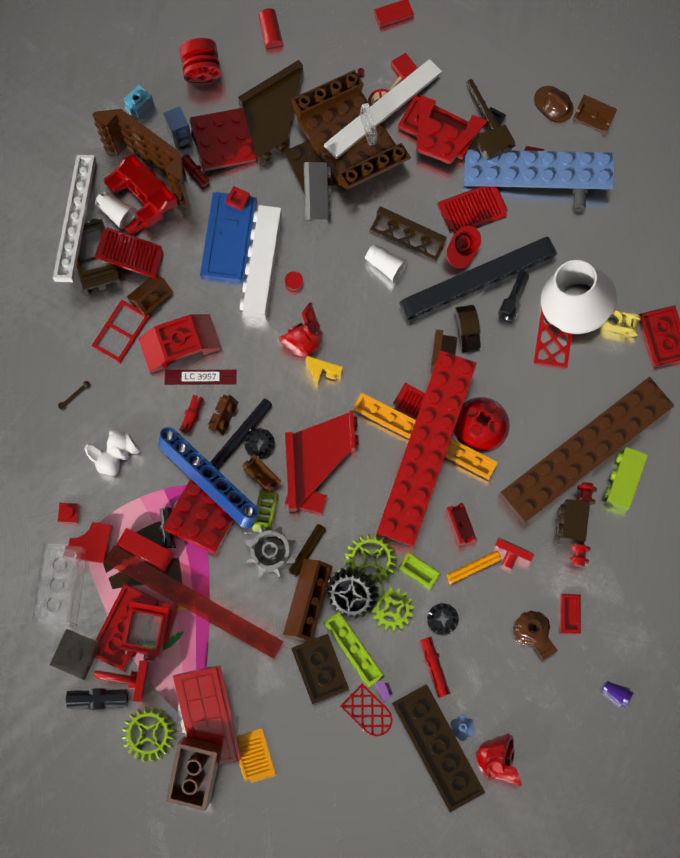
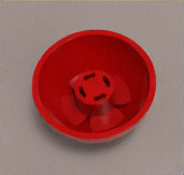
(482, 434)

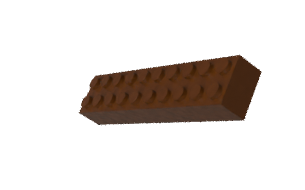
(586, 451)

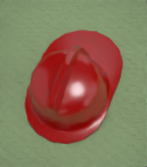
(463, 246)

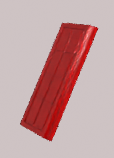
(207, 710)

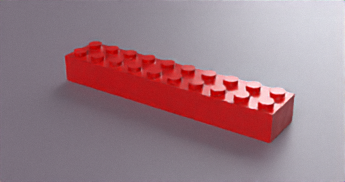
(426, 448)

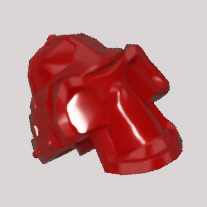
(306, 338)
(497, 758)

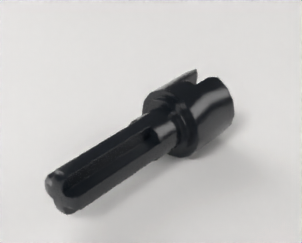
(511, 305)

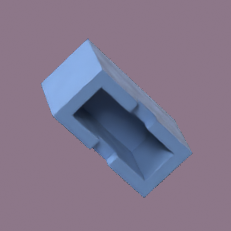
(178, 126)

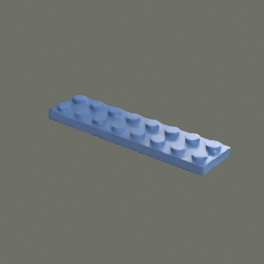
(541, 169)

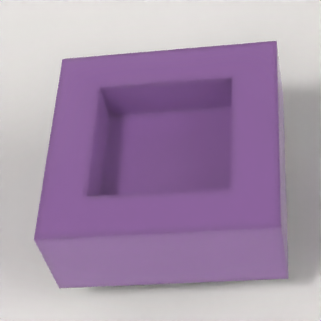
(384, 690)

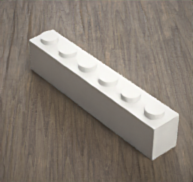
(261, 262)

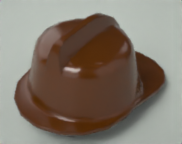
(554, 103)

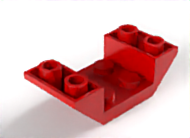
(178, 340)

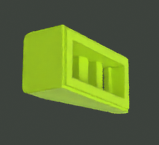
(265, 522)

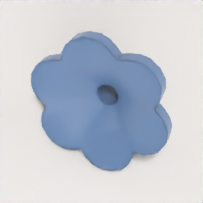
(462, 734)

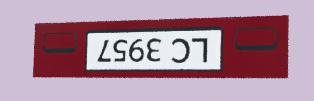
(180, 377)

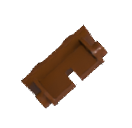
(220, 422)
(262, 473)

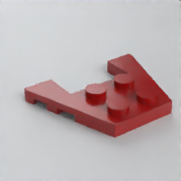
(440, 139)

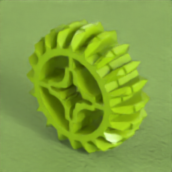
(377, 567)
(156, 726)

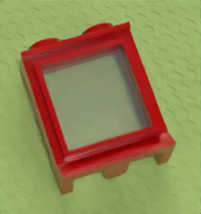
(145, 630)

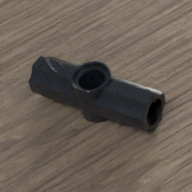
(97, 699)

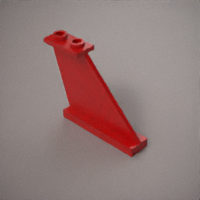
(315, 454)

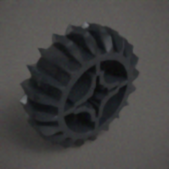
(343, 595)

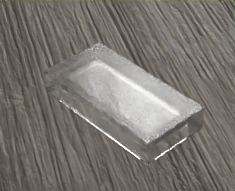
(368, 124)

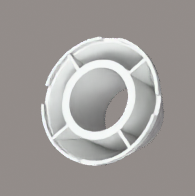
(579, 312)

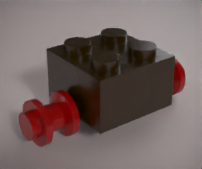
(574, 523)

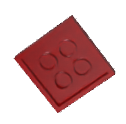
(222, 139)
(198, 519)

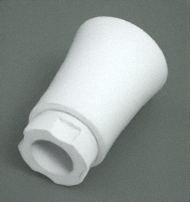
(115, 209)
(386, 262)

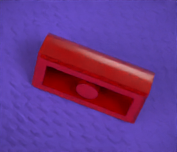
(270, 28)

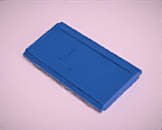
(227, 239)

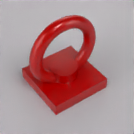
(135, 680)

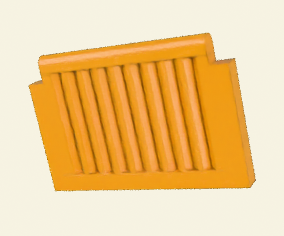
(256, 758)

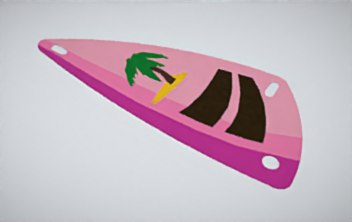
(190, 566)

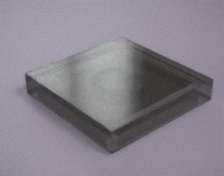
(75, 654)

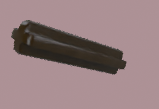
(307, 549)

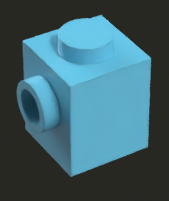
(138, 101)

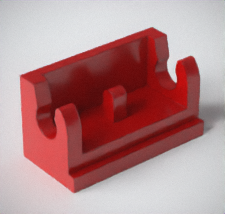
(461, 524)

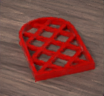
(372, 711)

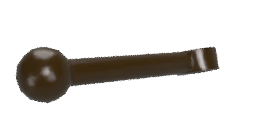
(62, 405)

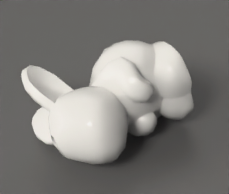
(118, 447)

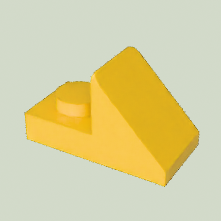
(319, 367)

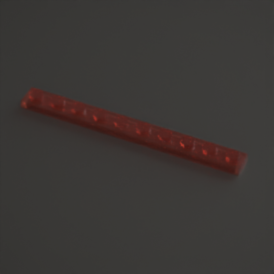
(194, 602)

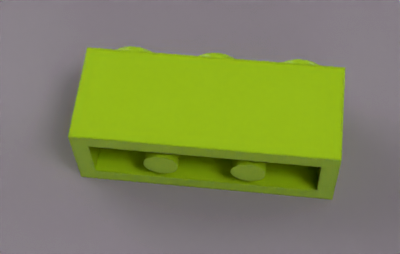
(625, 478)

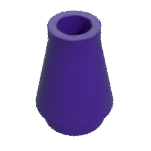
(618, 693)

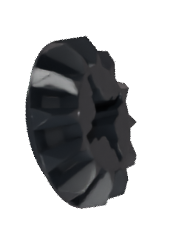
(266, 437)
(437, 626)

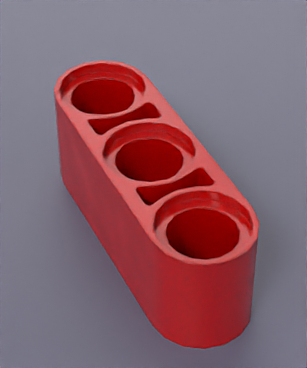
(145, 549)

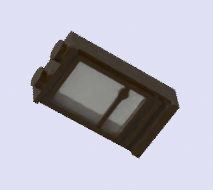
(91, 270)

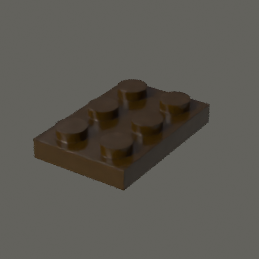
(298, 156)
(320, 669)

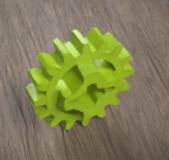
(396, 617)

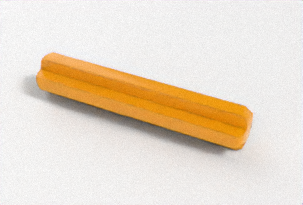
(473, 567)

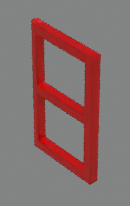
(109, 324)

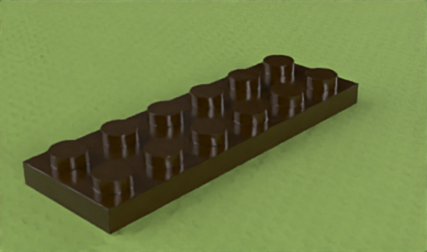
(438, 748)

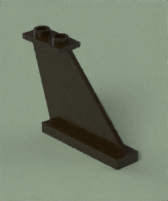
(271, 111)

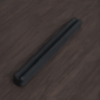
(241, 433)

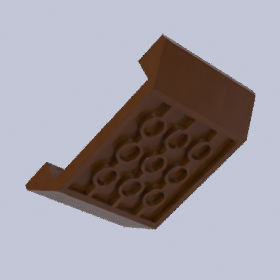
(326, 112)
(122, 131)

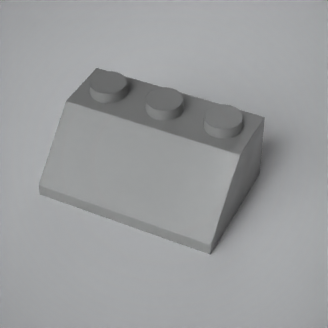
(317, 191)

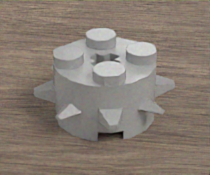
(272, 540)

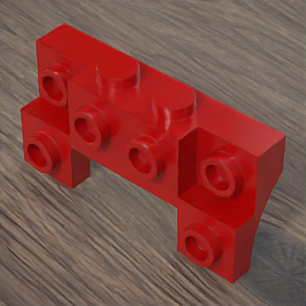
(145, 186)

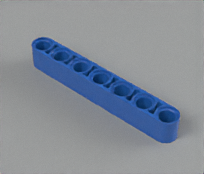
(211, 485)

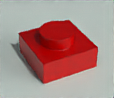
(237, 198)
(68, 513)

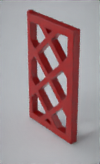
(539, 345)

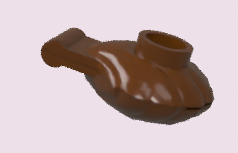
(539, 638)

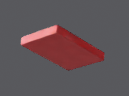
(662, 335)

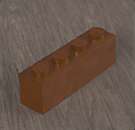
(308, 600)

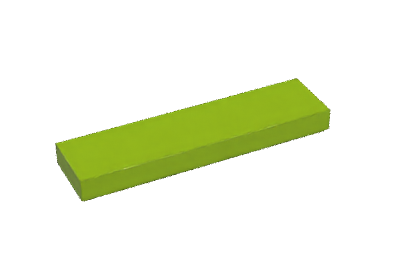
(354, 649)

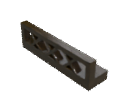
(414, 229)

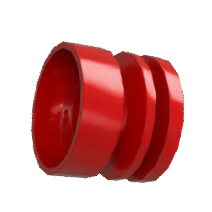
(200, 61)

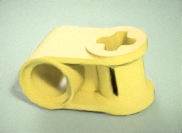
(625, 323)

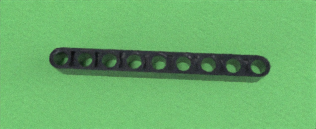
(478, 278)

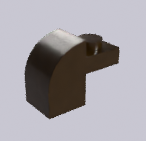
(469, 327)

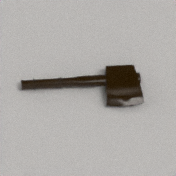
(494, 141)

